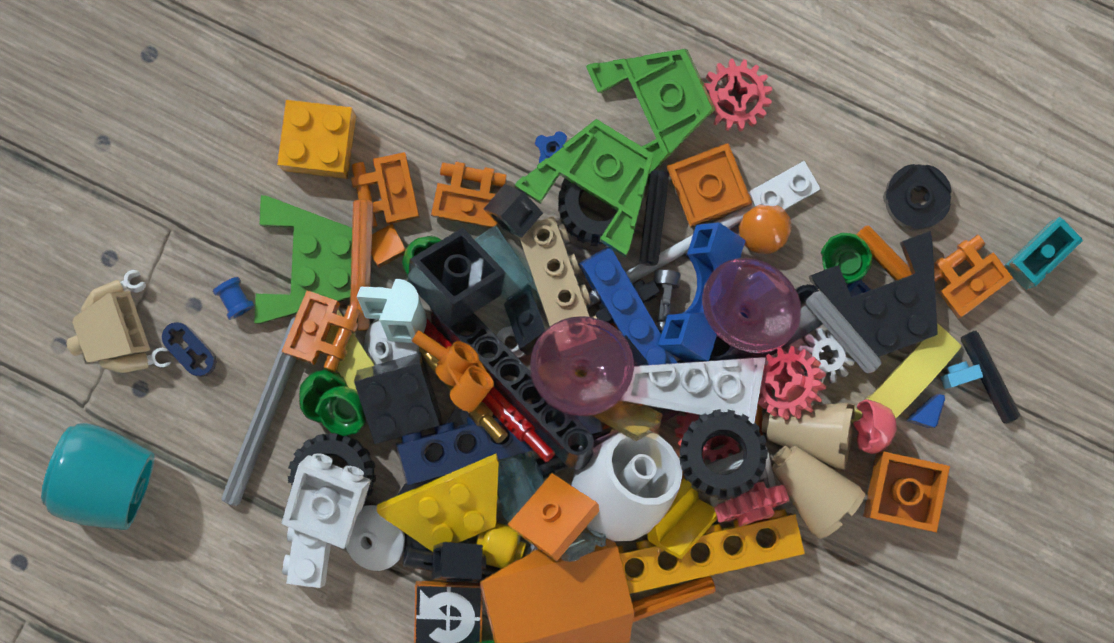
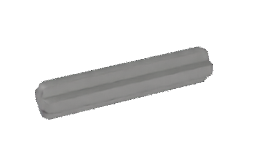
(843, 332)

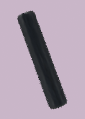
(654, 218)
(991, 377)

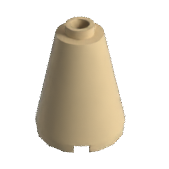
(822, 433)
(816, 490)

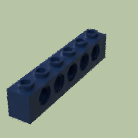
(418, 468)

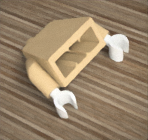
(111, 329)

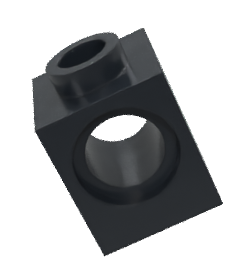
(513, 210)
(458, 562)

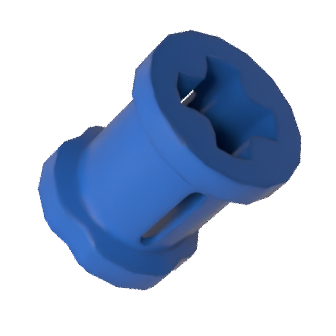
(233, 298)

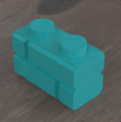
(1043, 253)

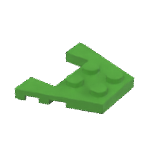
(667, 92)
(603, 166)
(318, 259)

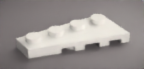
(700, 386)

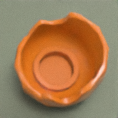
(765, 229)

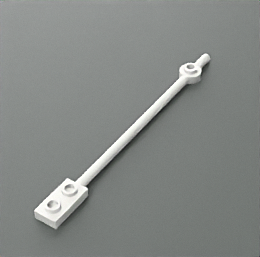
(781, 190)

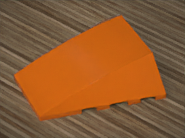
(560, 599)

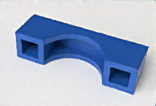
(624, 305)
(689, 333)

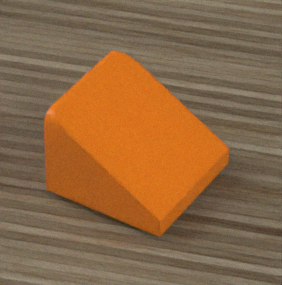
(386, 246)

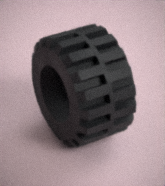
(574, 219)
(729, 425)
(337, 445)

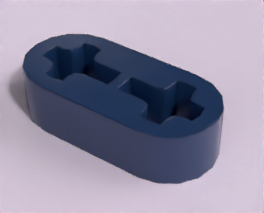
(183, 355)

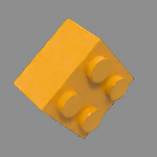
(316, 139)

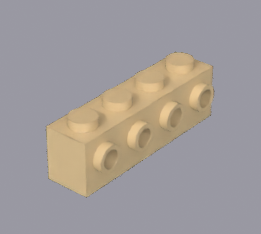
(554, 271)

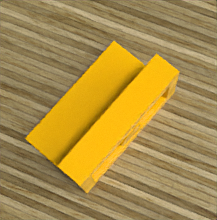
(683, 522)

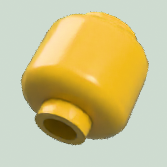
(501, 546)

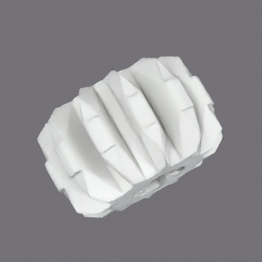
(830, 345)

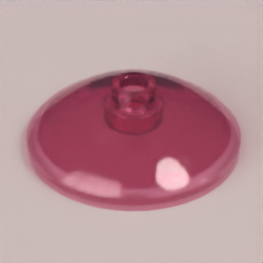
(758, 292)
(587, 346)

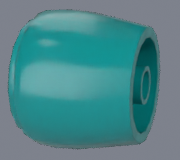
(96, 477)

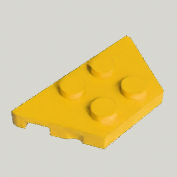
(449, 506)

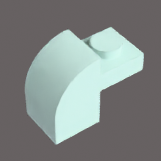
(396, 308)

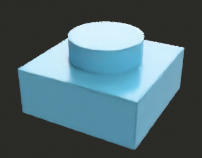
(960, 374)

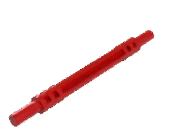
(503, 408)

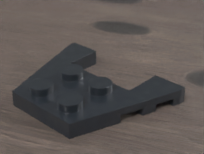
(892, 313)

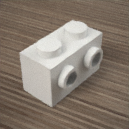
(307, 561)

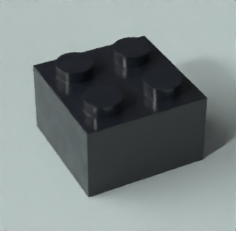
(456, 277)
(397, 398)

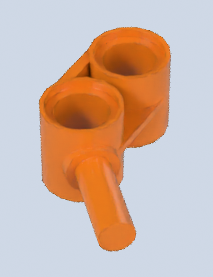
(459, 368)

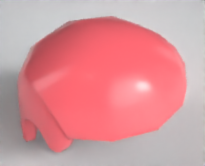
(875, 426)

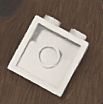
(325, 499)

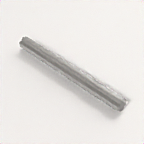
(259, 426)

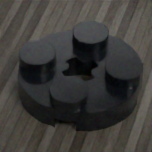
(918, 177)

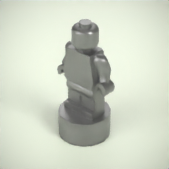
(667, 281)

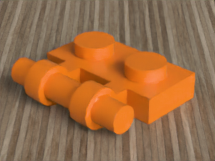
(395, 188)
(465, 204)
(976, 283)
(312, 326)

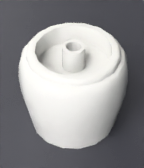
(630, 484)

